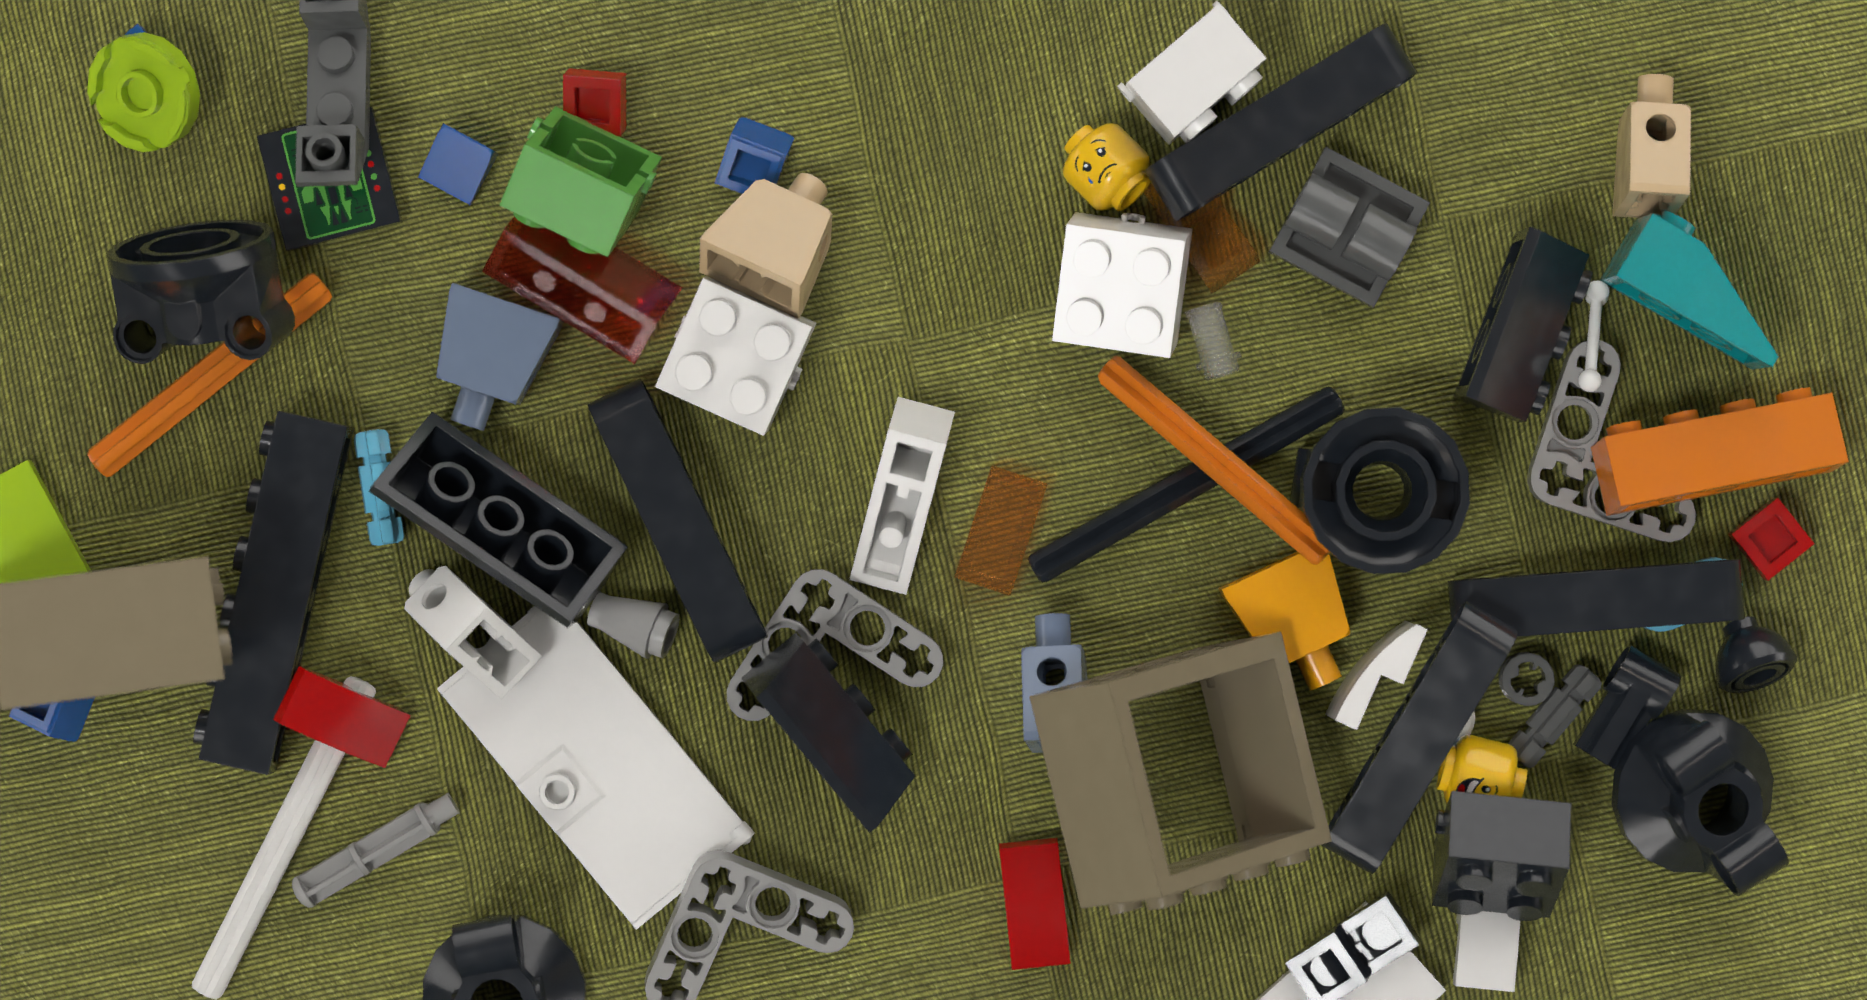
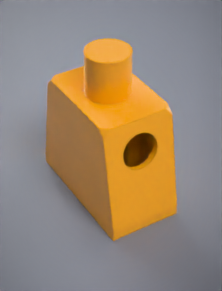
(1299, 603)

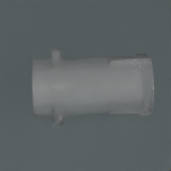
(1213, 341)

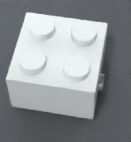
(1194, 75)
(1122, 284)
(735, 356)

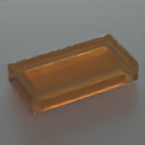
(1000, 530)

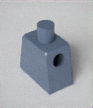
(491, 351)
(1051, 652)

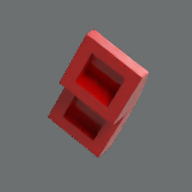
(341, 717)
(1034, 903)

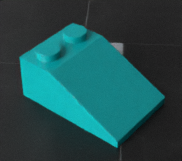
(1684, 284)

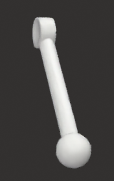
(1596, 296)

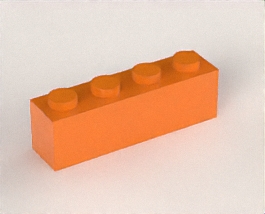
(1718, 452)

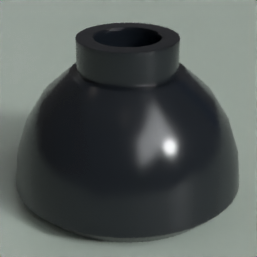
(1752, 657)

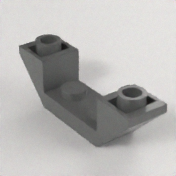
(338, 93)

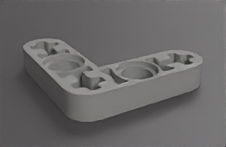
(1577, 453)
(836, 623)
(739, 903)

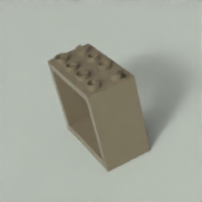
(110, 632)
(1106, 793)

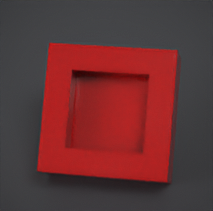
(596, 98)
(1771, 538)

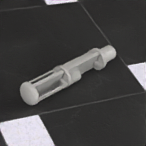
(373, 850)

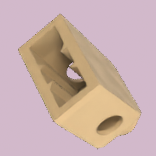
(1651, 172)
(771, 242)

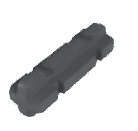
(1555, 714)

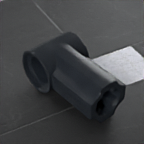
(1633, 694)

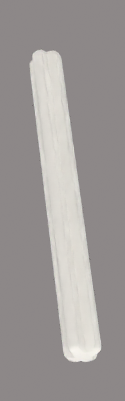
(270, 863)

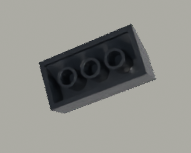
(499, 520)

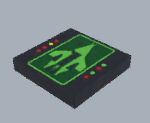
(328, 212)

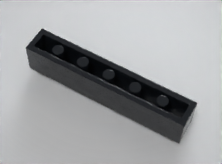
(275, 589)

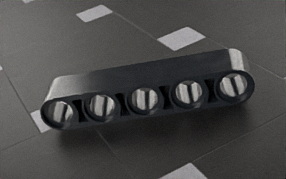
(1280, 122)
(677, 520)
(1608, 597)
(1419, 736)

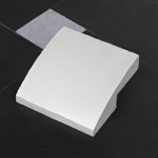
(1388, 657)

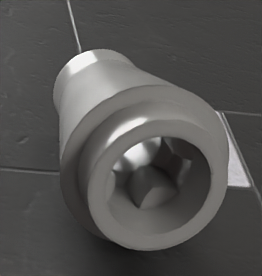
(637, 624)

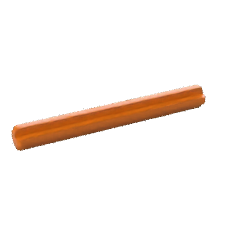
(194, 387)
(1212, 457)

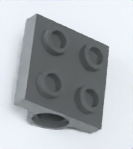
(1349, 227)

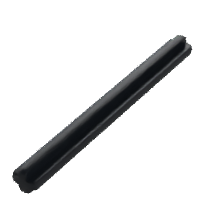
(1182, 486)

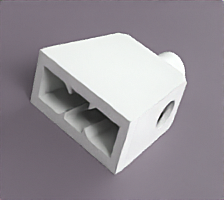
(452, 611)

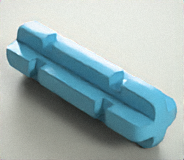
(373, 447)

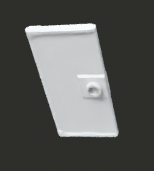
(600, 768)

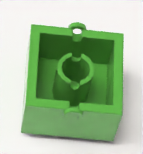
(579, 182)

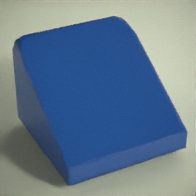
(753, 155)
(457, 164)
(58, 719)

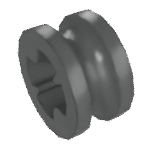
(1542, 687)

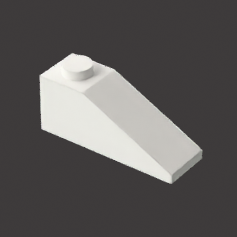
(902, 495)

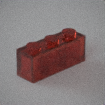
(601, 296)

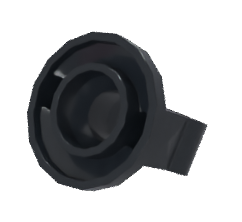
(199, 288)
(1432, 480)
(1660, 793)
(508, 950)

